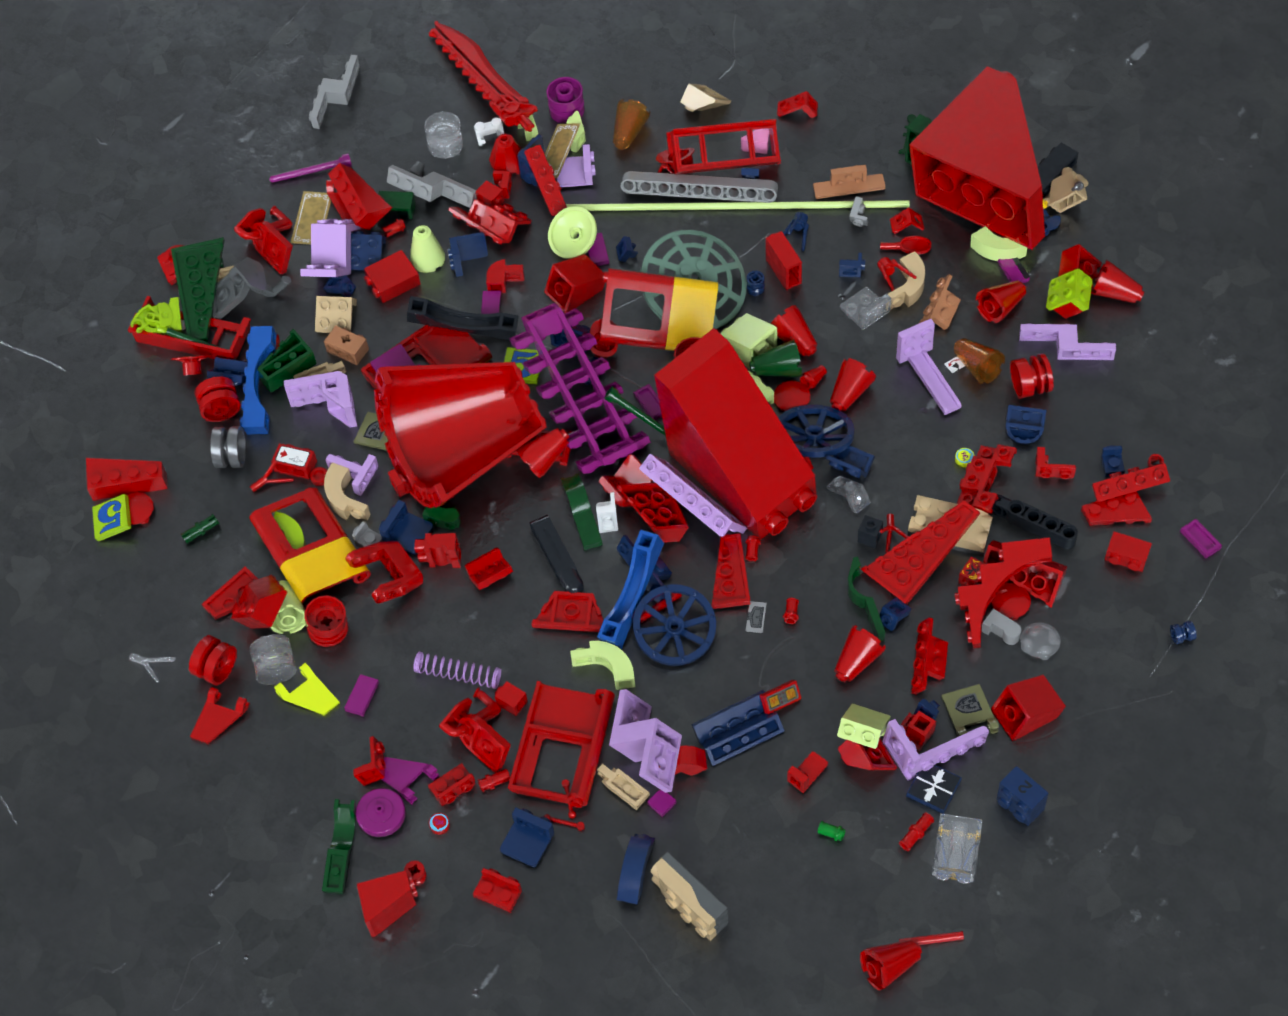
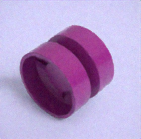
(565, 98)

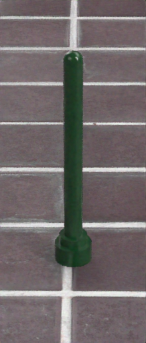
(614, 396)

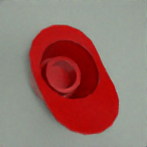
(686, 157)
(601, 349)

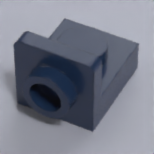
(851, 268)
(340, 285)
(1112, 460)
(893, 612)

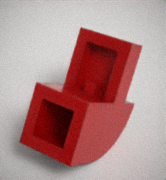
(500, 274)
(691, 760)

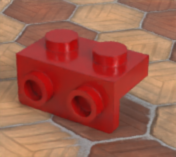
(488, 568)

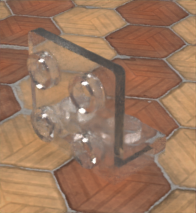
(866, 307)

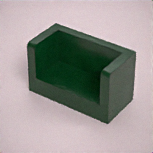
(400, 201)

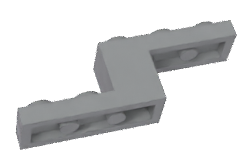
(334, 91)
(431, 186)

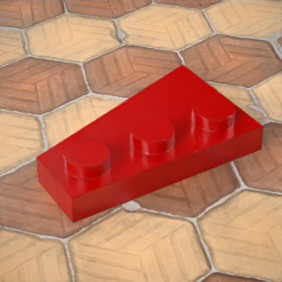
(224, 598)

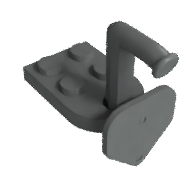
(235, 286)

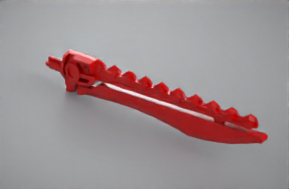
(510, 105)

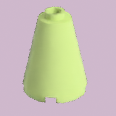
(426, 251)
(291, 613)

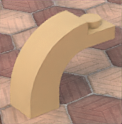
(913, 288)
(335, 483)

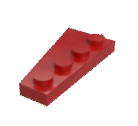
(731, 578)

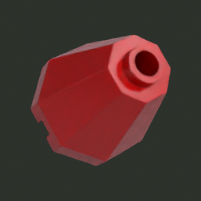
(505, 154)

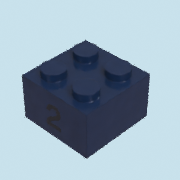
(1022, 796)

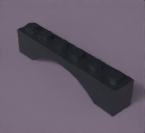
(432, 314)

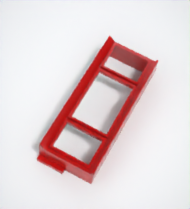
(674, 149)
(193, 347)

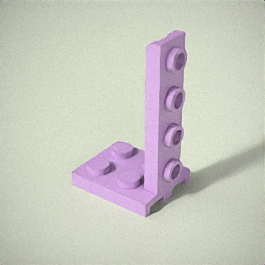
(913, 346)
(910, 762)

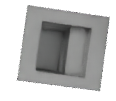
(1002, 626)

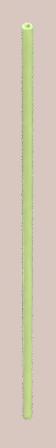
(739, 205)

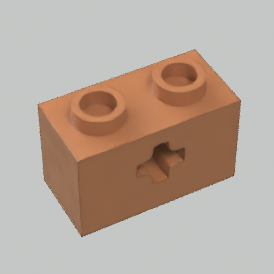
(346, 345)

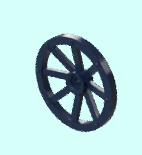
(815, 434)
(674, 620)

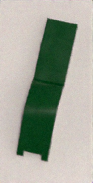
(582, 512)
(864, 601)
(340, 847)

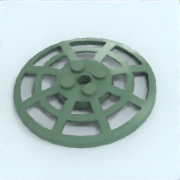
(697, 266)

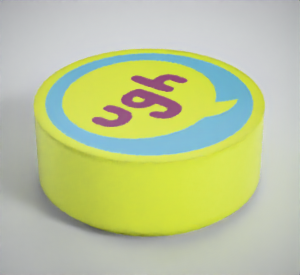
(963, 457)

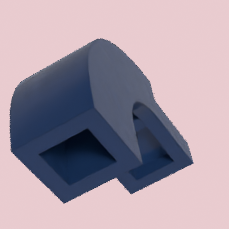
(634, 868)

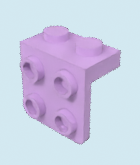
(578, 170)

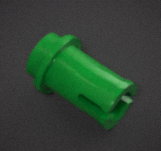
(831, 831)

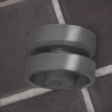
(228, 447)

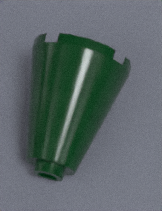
(778, 361)

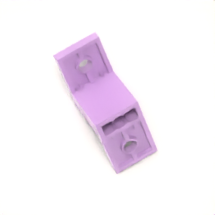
(330, 248)
(645, 740)

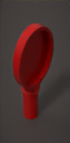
(909, 244)

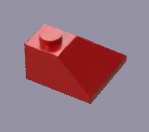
(866, 757)

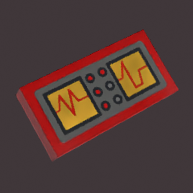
(780, 697)

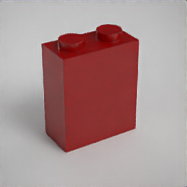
(783, 260)
(391, 276)

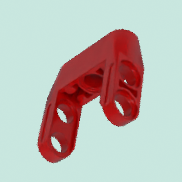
(397, 562)

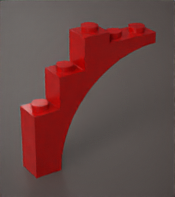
(1016, 558)

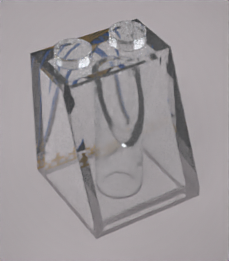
(957, 848)

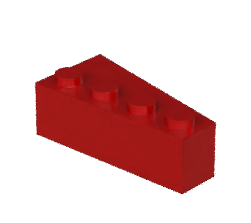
(117, 477)

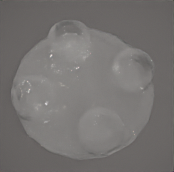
(1040, 640)

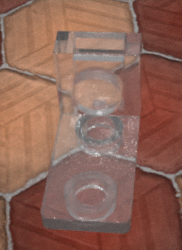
(853, 491)

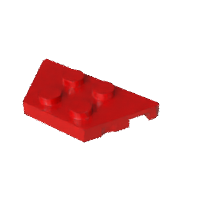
(570, 612)

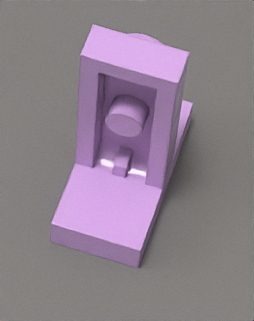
(360, 474)

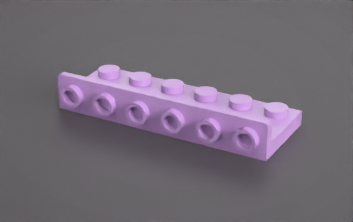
(691, 496)

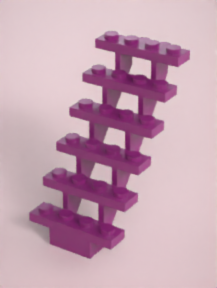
(552, 321)

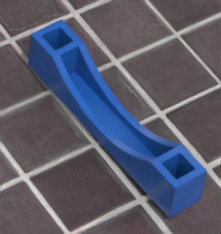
(261, 344)
(644, 558)

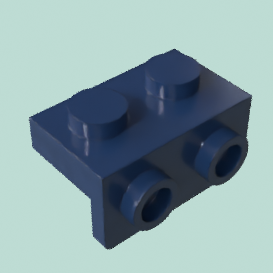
(229, 368)

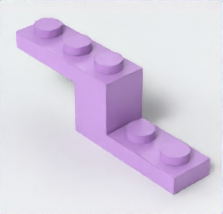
(1067, 342)

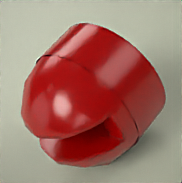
(1155, 458)

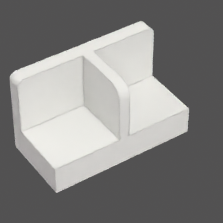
(607, 515)

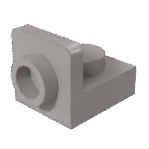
(857, 210)
(364, 536)

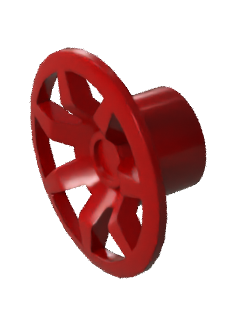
(191, 364)

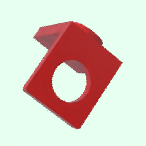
(905, 219)

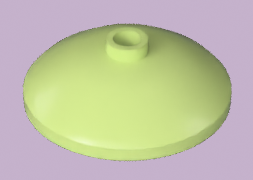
(566, 227)

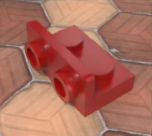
(452, 785)
(498, 889)

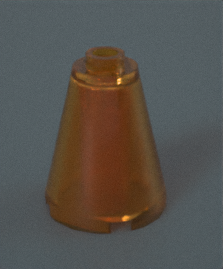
(628, 122)
(979, 359)

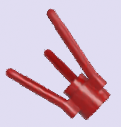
(887, 268)

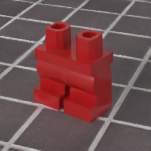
(439, 550)

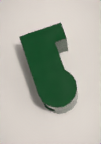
(442, 517)

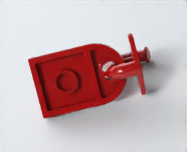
(267, 236)
(476, 733)

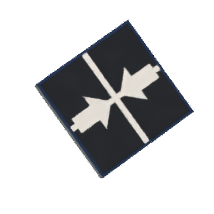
(934, 788)

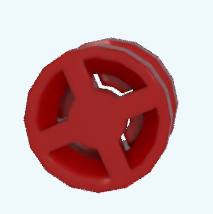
(419, 875)

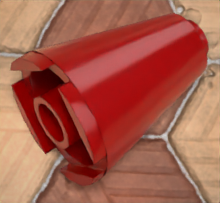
(1116, 284)
(999, 300)
(794, 327)
(850, 384)
(544, 451)
(857, 654)
(889, 961)

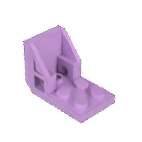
(324, 387)

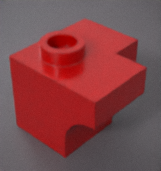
(919, 729)

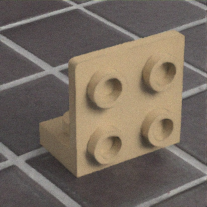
(332, 312)

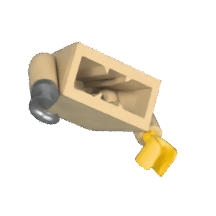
(1066, 191)

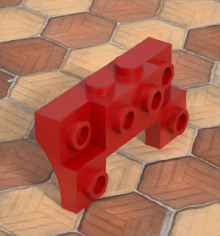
(981, 475)

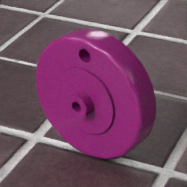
(380, 812)

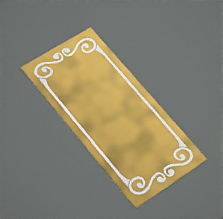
(560, 146)
(313, 207)

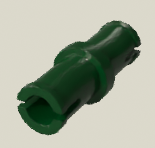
(199, 528)

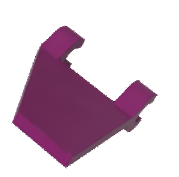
(402, 773)

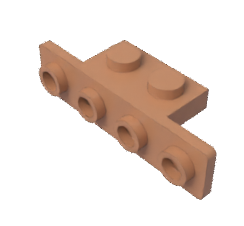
(848, 181)
(942, 304)

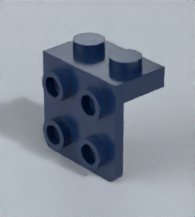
(524, 167)
(466, 248)
(366, 249)
(853, 460)
(404, 527)
(527, 837)

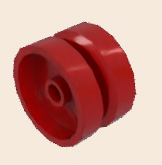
(217, 399)
(212, 660)

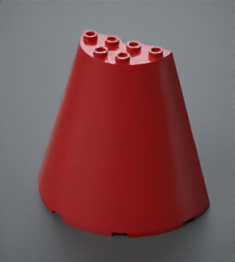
(451, 423)

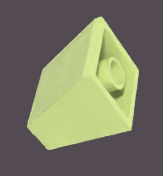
(750, 337)

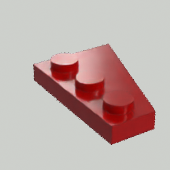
(1123, 508)

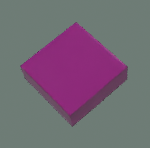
(661, 802)

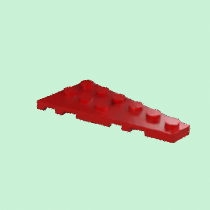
(918, 556)

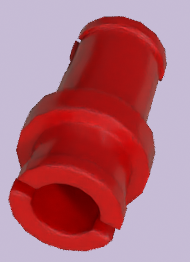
(493, 780)

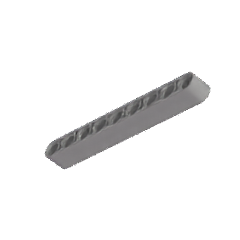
(707, 182)

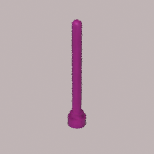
(345, 159)

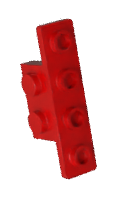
(545, 179)
(474, 219)
(1131, 482)
(930, 657)

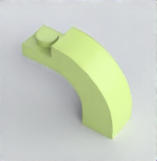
(996, 247)
(608, 656)

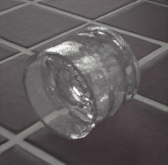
(443, 134)
(272, 659)

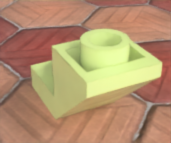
(579, 139)

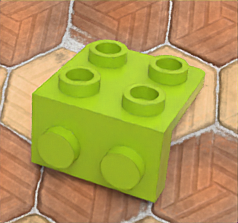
(1068, 288)

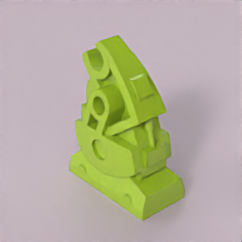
(158, 317)

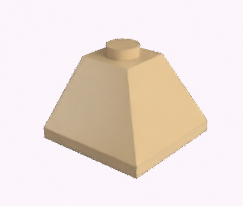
(701, 98)

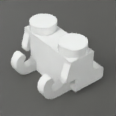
(483, 129)

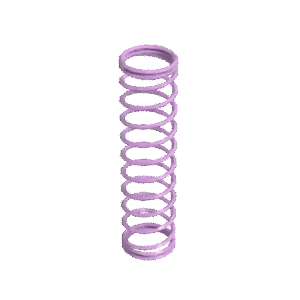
(419, 661)

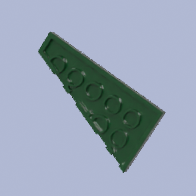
(197, 279)

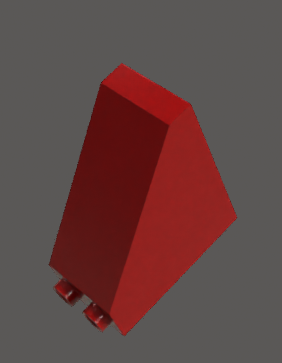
(982, 160)
(732, 437)

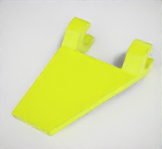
(310, 694)

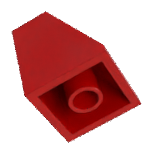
(574, 282)
(1027, 706)
(386, 900)

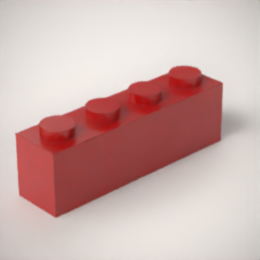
(358, 197)
(1072, 259)
(1040, 580)

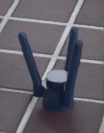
(798, 223)

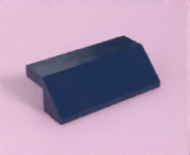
(736, 729)

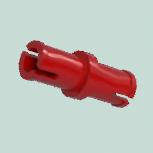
(916, 831)

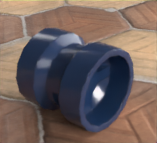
(755, 283)
(1183, 632)

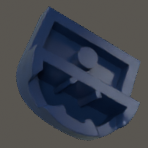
(1025, 424)

